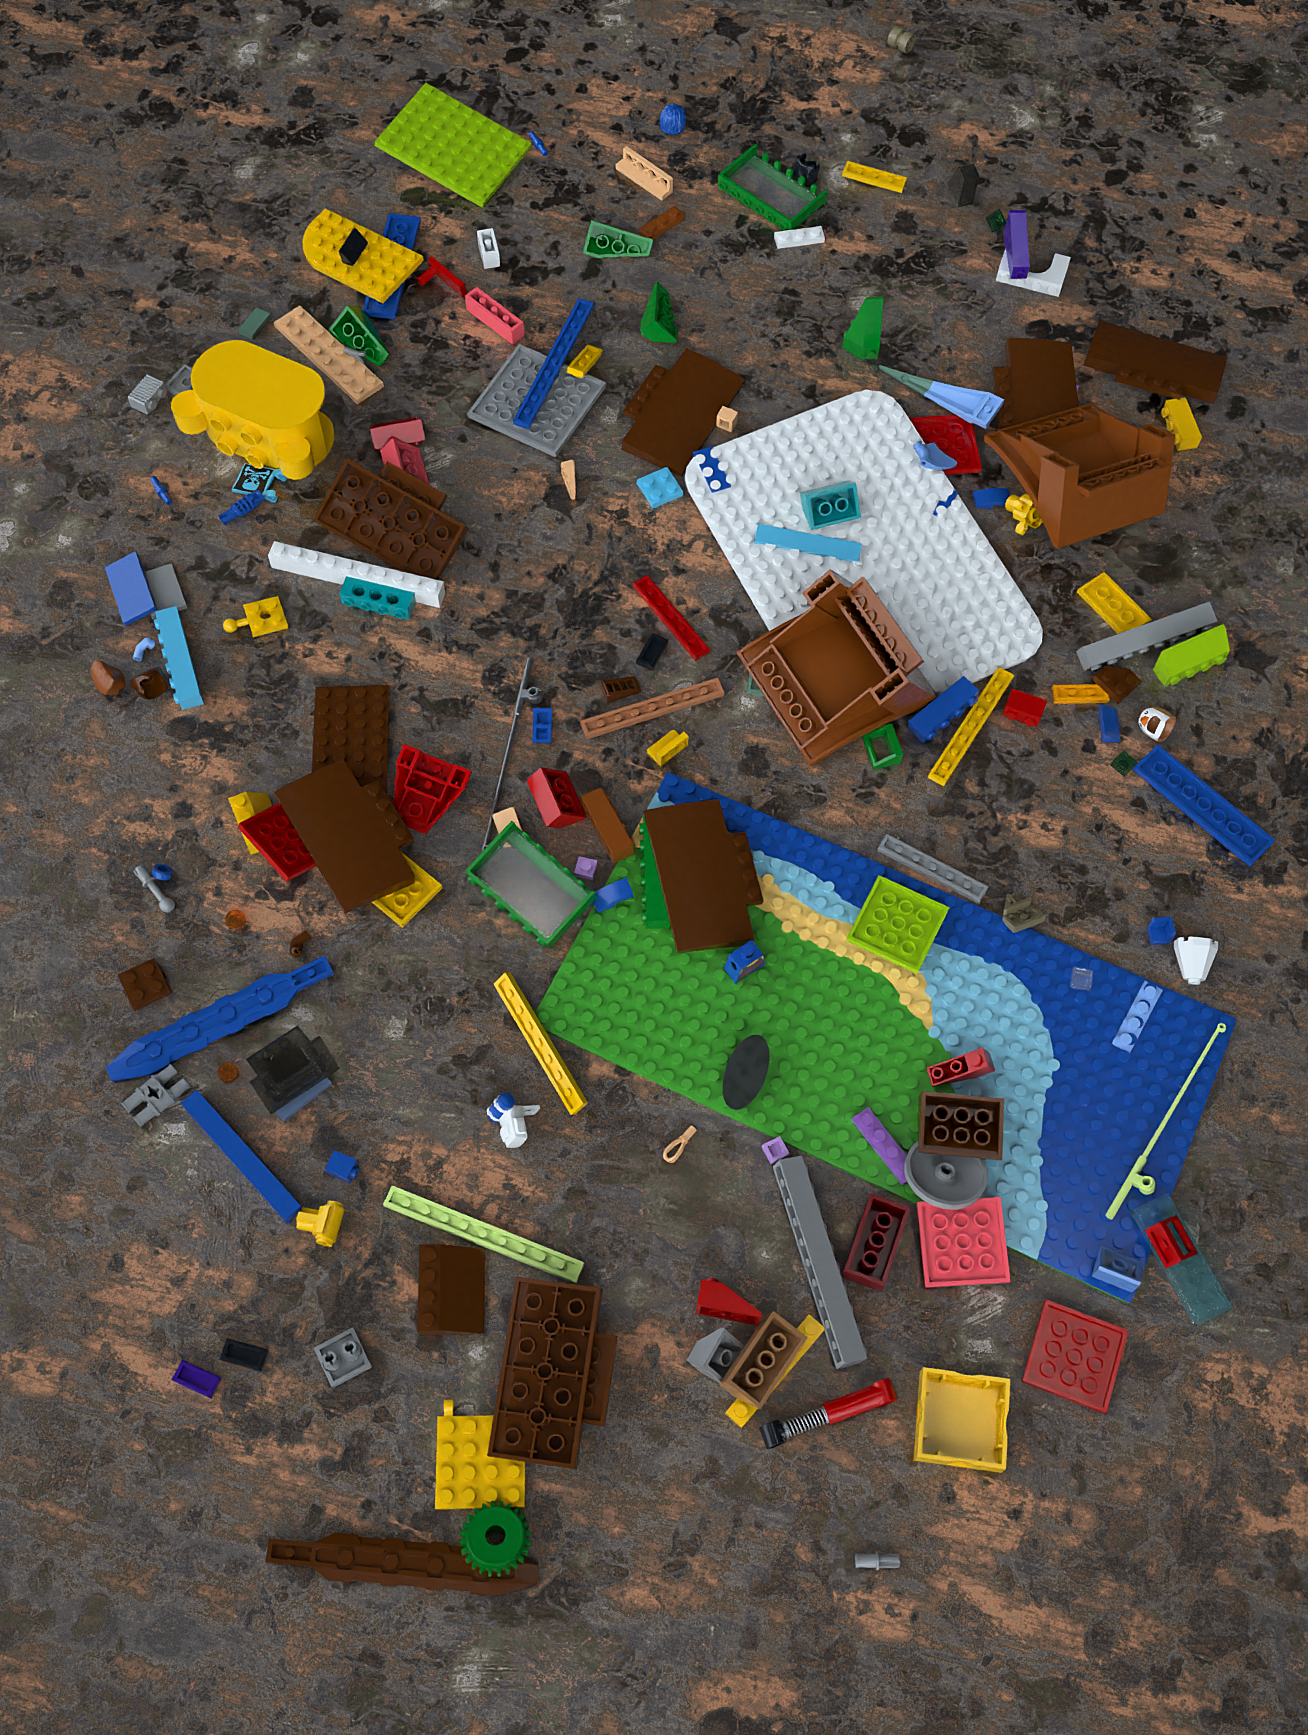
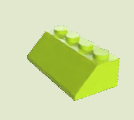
(1192, 656)

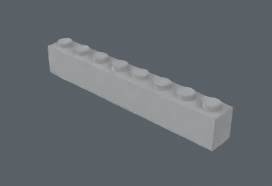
(1147, 636)

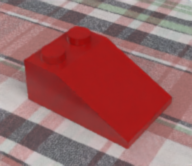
(721, 1302)

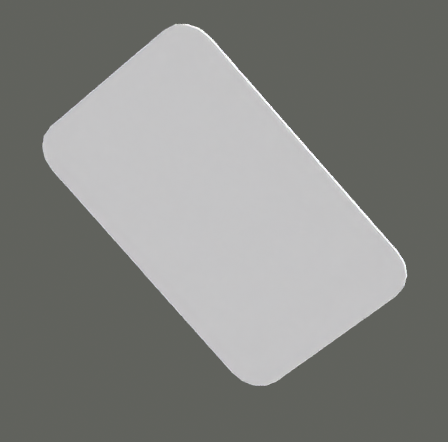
(925, 568)

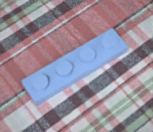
(1140, 1009)

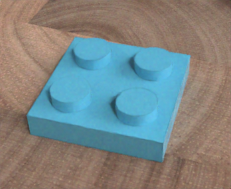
(659, 487)

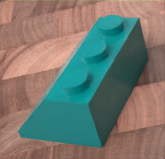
(830, 504)

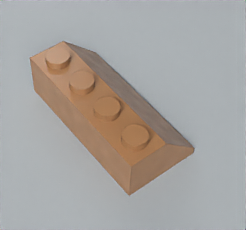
(763, 1360)

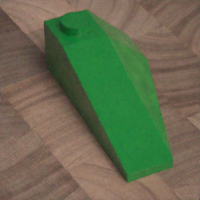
(608, 241)
(657, 319)
(865, 331)
(357, 332)

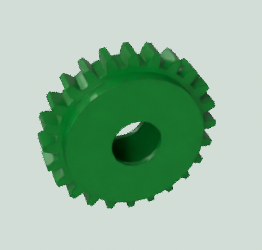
(495, 1557)

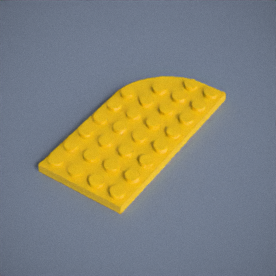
(379, 267)

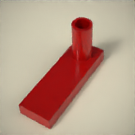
(444, 274)

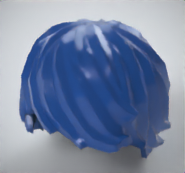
(672, 119)

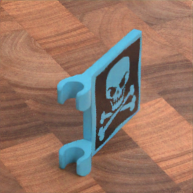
(255, 479)

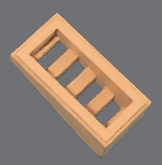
(568, 475)

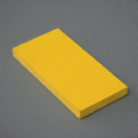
(1113, 604)

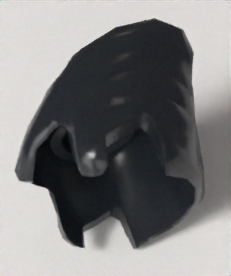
(805, 168)

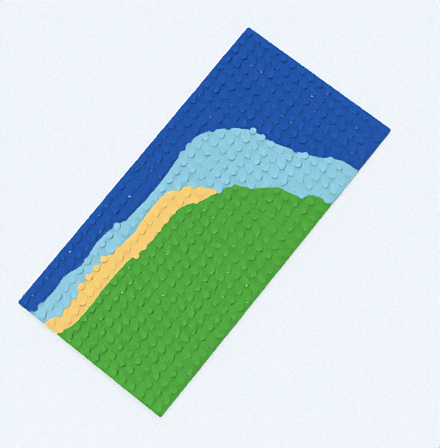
(864, 1030)

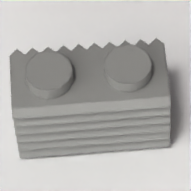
(147, 394)

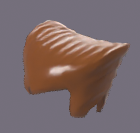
(107, 678)

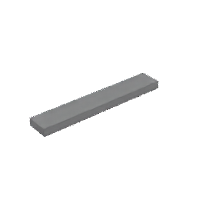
(932, 868)

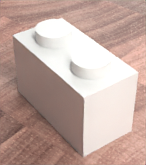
(488, 248)

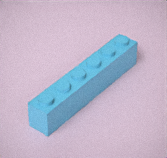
(808, 542)
(178, 657)

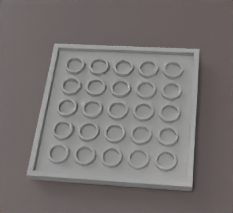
(558, 416)

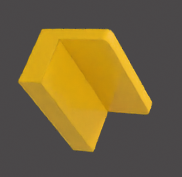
(668, 746)

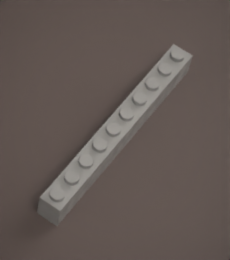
(819, 1262)

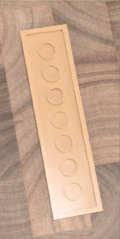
(328, 354)

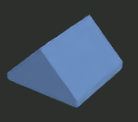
(1117, 1269)

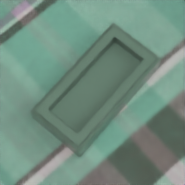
(254, 323)

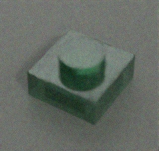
(996, 220)
(1123, 763)

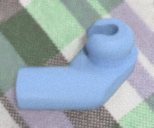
(140, 648)

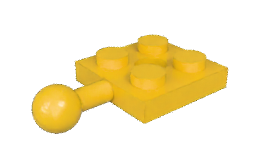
(257, 624)

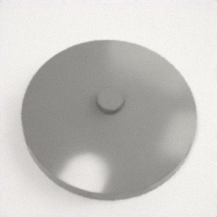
(945, 1179)

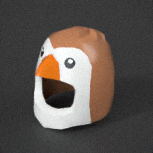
(1157, 723)

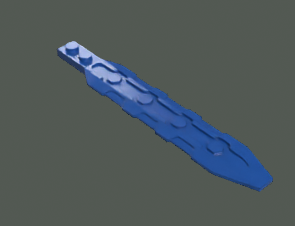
(215, 1021)

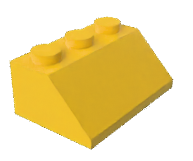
(247, 805)

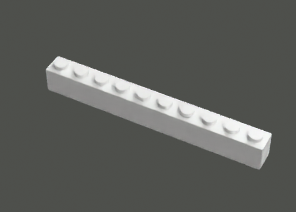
(336, 568)

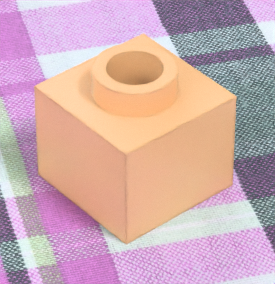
(727, 419)

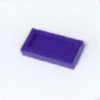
(196, 1379)

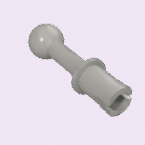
(166, 903)

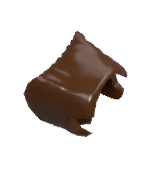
(150, 683)

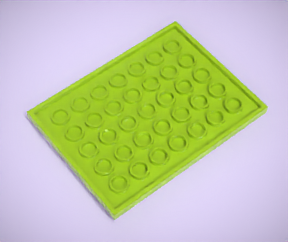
(453, 144)

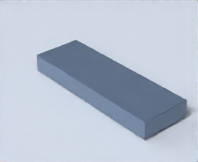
(298, 1103)

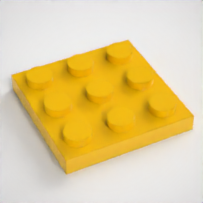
(407, 902)

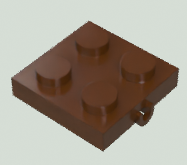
(144, 984)

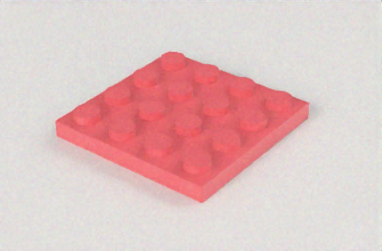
(963, 1244)

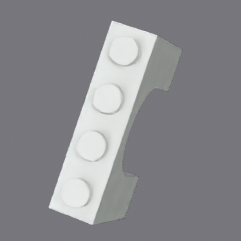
(1047, 282)

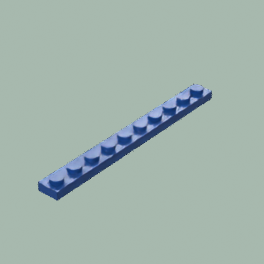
(553, 364)

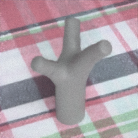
(356, 354)

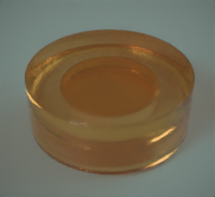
(235, 919)
(228, 1072)

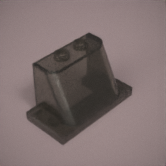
(290, 1068)

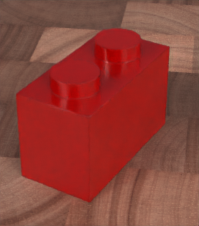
(1024, 707)

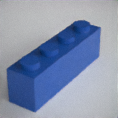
(943, 709)

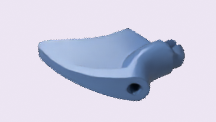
(932, 457)

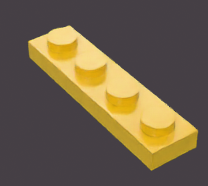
(874, 176)

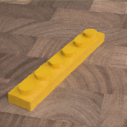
(740, 1411)

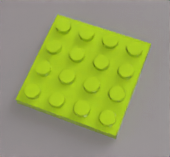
(897, 924)

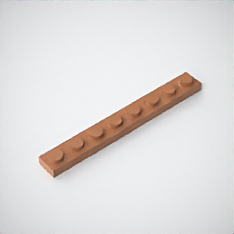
(652, 708)

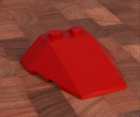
(425, 787)

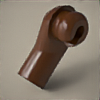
(296, 944)

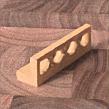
(643, 175)

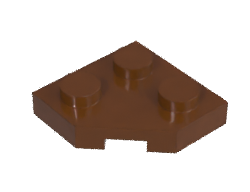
(1117, 682)

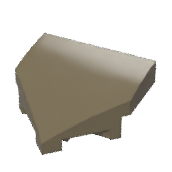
(1021, 914)

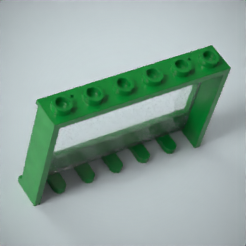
(770, 190)
(530, 885)

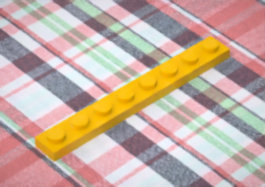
(971, 726)
(540, 1043)

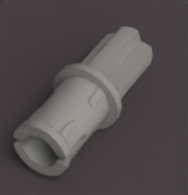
(876, 1560)

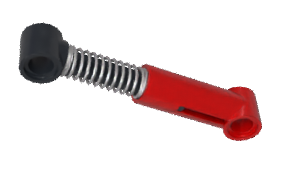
(833, 1411)

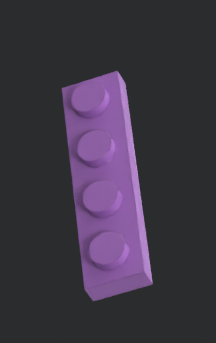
(882, 1143)

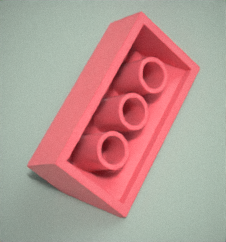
(405, 457)

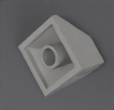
(715, 1354)

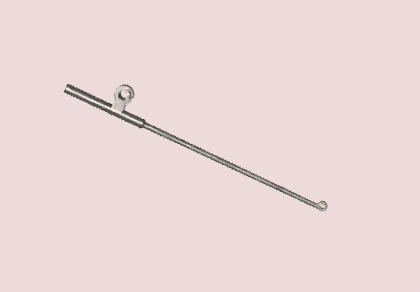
(533, 695)

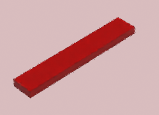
(671, 618)

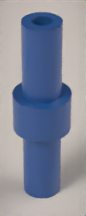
(538, 143)
(161, 490)

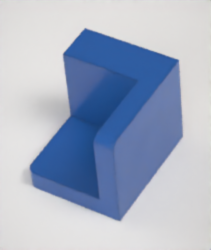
(1161, 930)

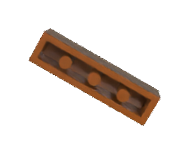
(607, 825)

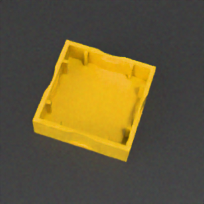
(962, 1420)

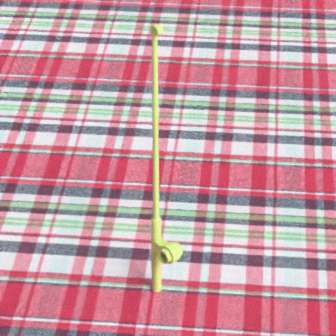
(1146, 1183)

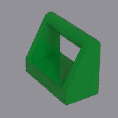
(896, 755)

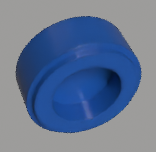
(162, 871)

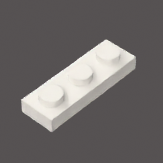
(799, 237)

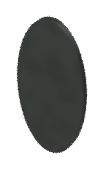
(746, 1072)

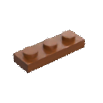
(661, 223)

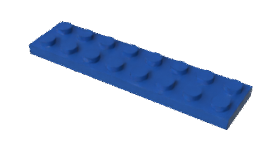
(404, 231)
(1204, 805)

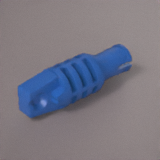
(242, 507)

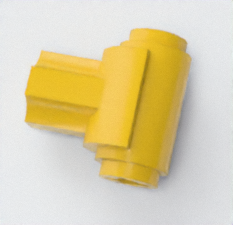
(322, 1222)

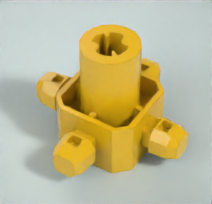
(1023, 511)

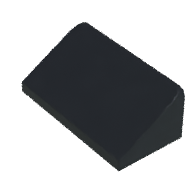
(352, 247)

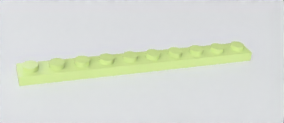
(484, 1234)

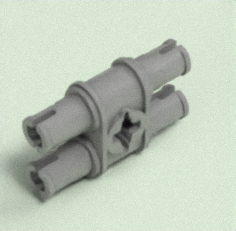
(155, 1106)

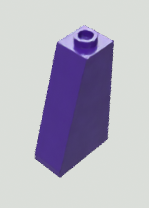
(1017, 244)

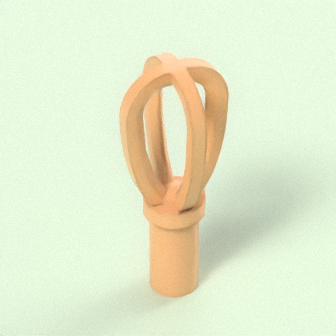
(683, 1140)

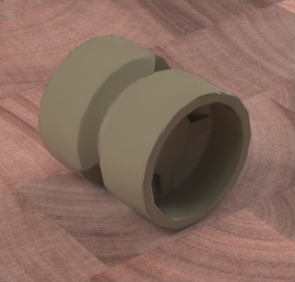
(901, 39)

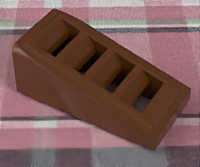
(616, 695)

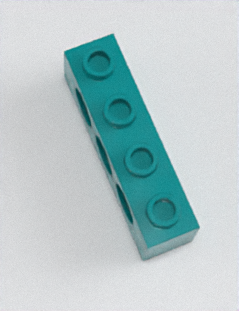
(386, 596)

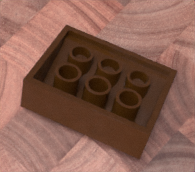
(960, 1125)
(451, 1290)

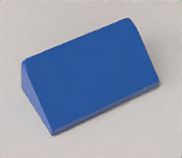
(1109, 724)

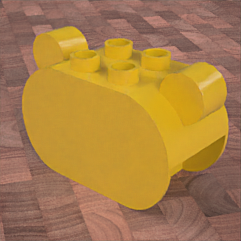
(257, 408)

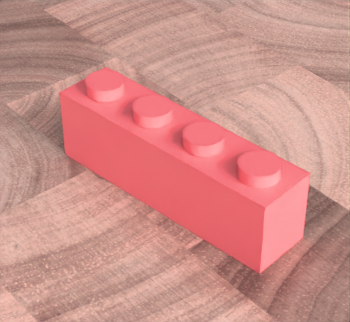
(494, 315)

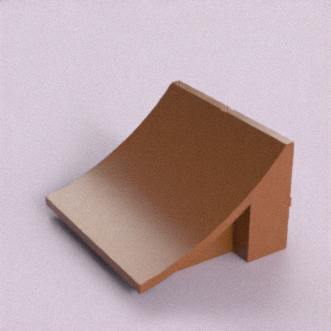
(1088, 470)
(837, 668)

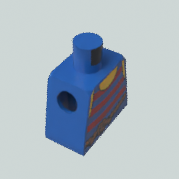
(746, 959)

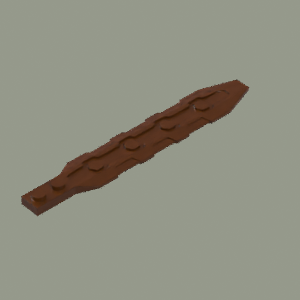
(397, 1562)

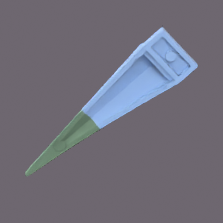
(968, 404)

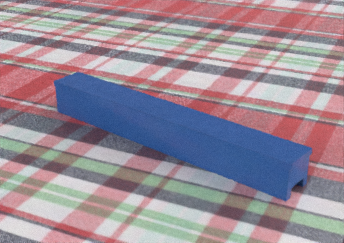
(241, 1156)

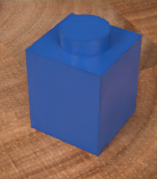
(342, 1167)

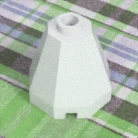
(1195, 957)

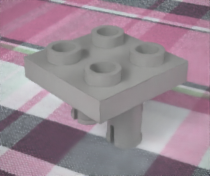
(342, 1357)

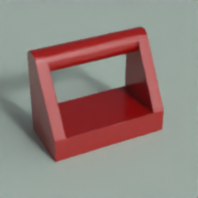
(1166, 1244)

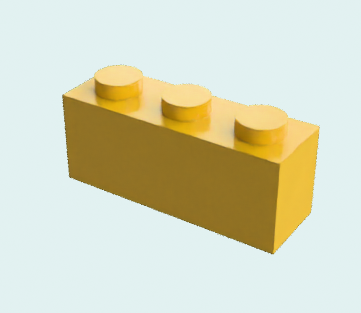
(1181, 423)

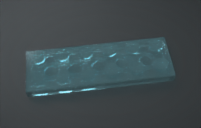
(1191, 1278)

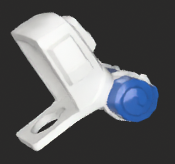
(511, 1119)

